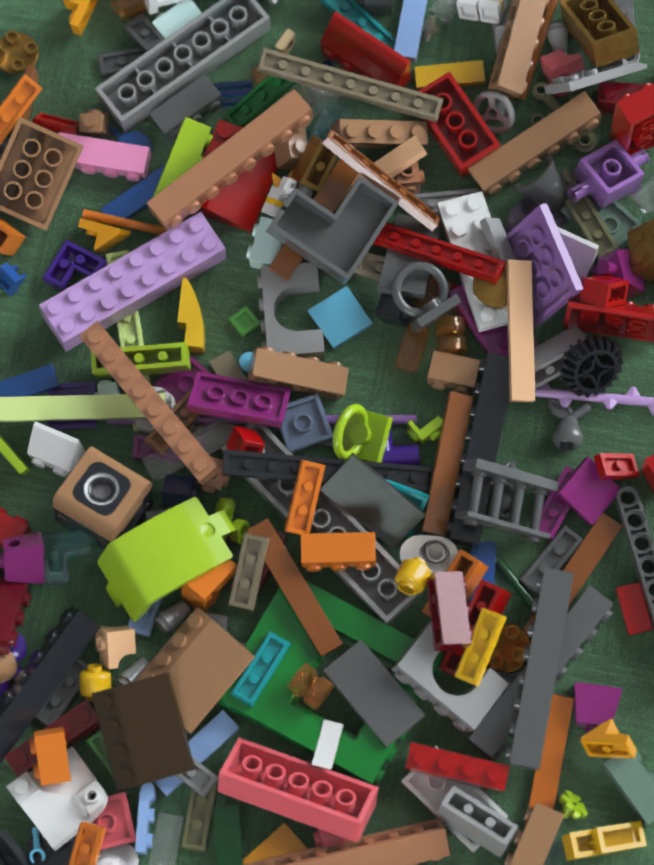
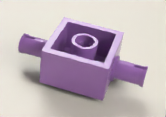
(608, 174)

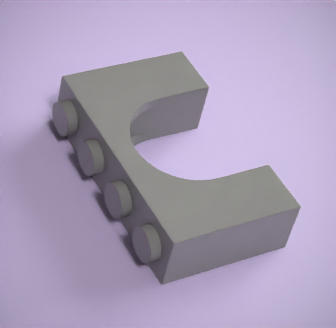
(275, 289)
(465, 710)

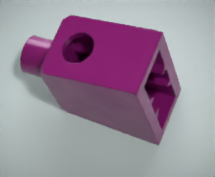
(619, 265)
(23, 558)
(594, 704)

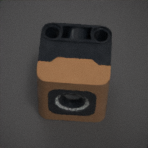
(102, 498)

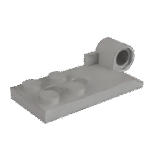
(593, 76)

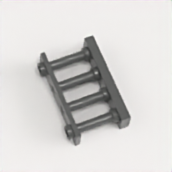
(521, 481)

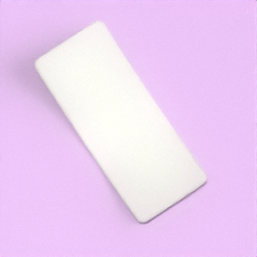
(327, 744)

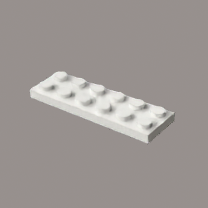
(463, 228)

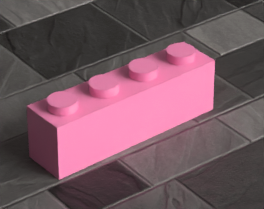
(112, 158)

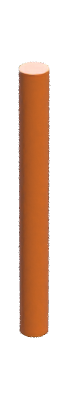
(123, 222)

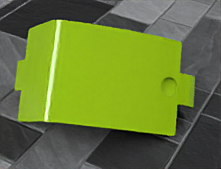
(164, 555)

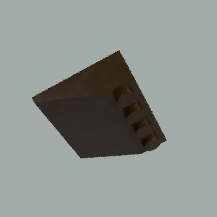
(143, 731)

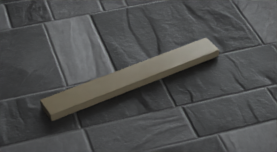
(349, 85)

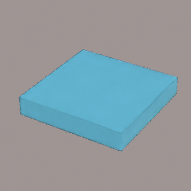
(340, 317)

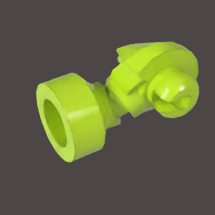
(240, 525)

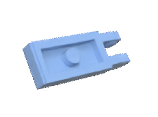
(146, 815)

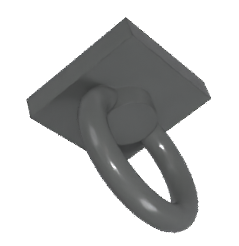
(432, 310)

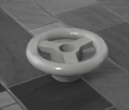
(499, 103)

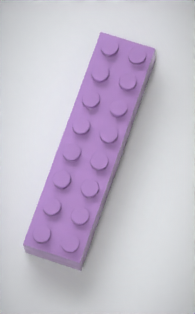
(134, 280)

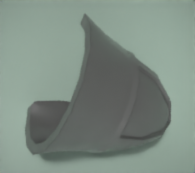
(546, 189)

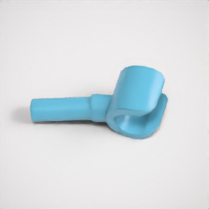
(36, 846)

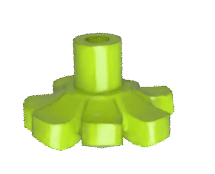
(572, 806)

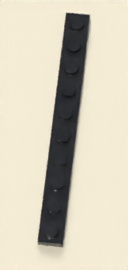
(286, 468)

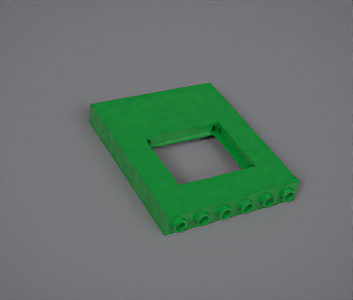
(357, 755)

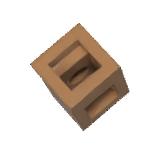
(94, 123)

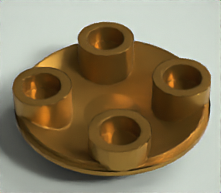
(17, 52)
(492, 294)
(509, 649)

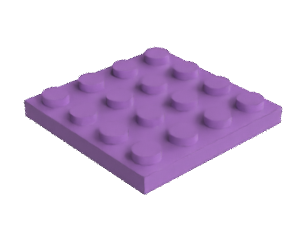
(552, 269)

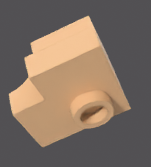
(114, 644)

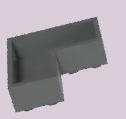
(338, 239)

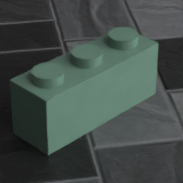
(634, 784)

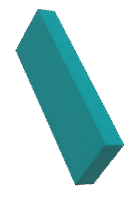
(260, 669)

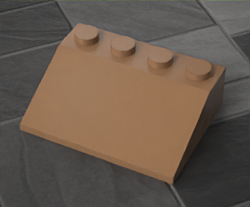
(35, 172)
(201, 665)

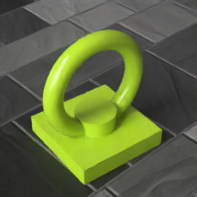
(361, 433)

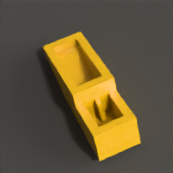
(191, 319)
(603, 840)

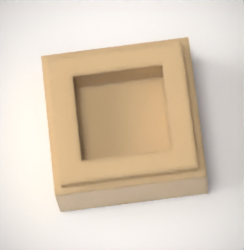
(286, 42)

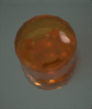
(450, 334)
(319, 686)

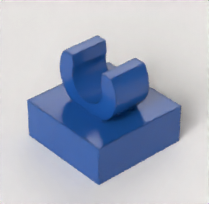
(10, 279)

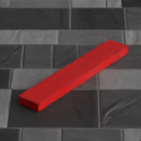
(440, 253)

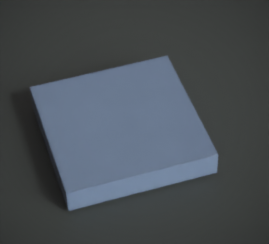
(305, 424)

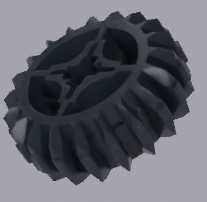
(585, 363)

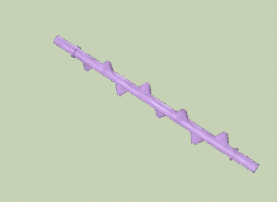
(609, 400)

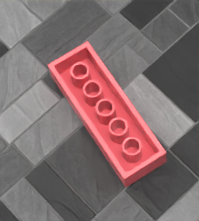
(297, 789)

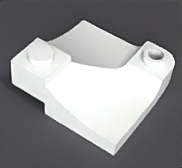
(60, 806)

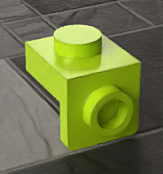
(427, 433)

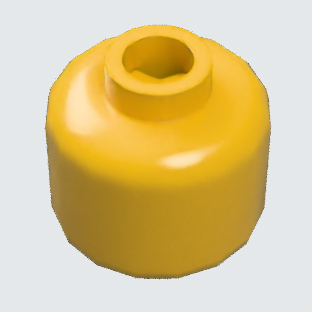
(412, 576)
(93, 680)

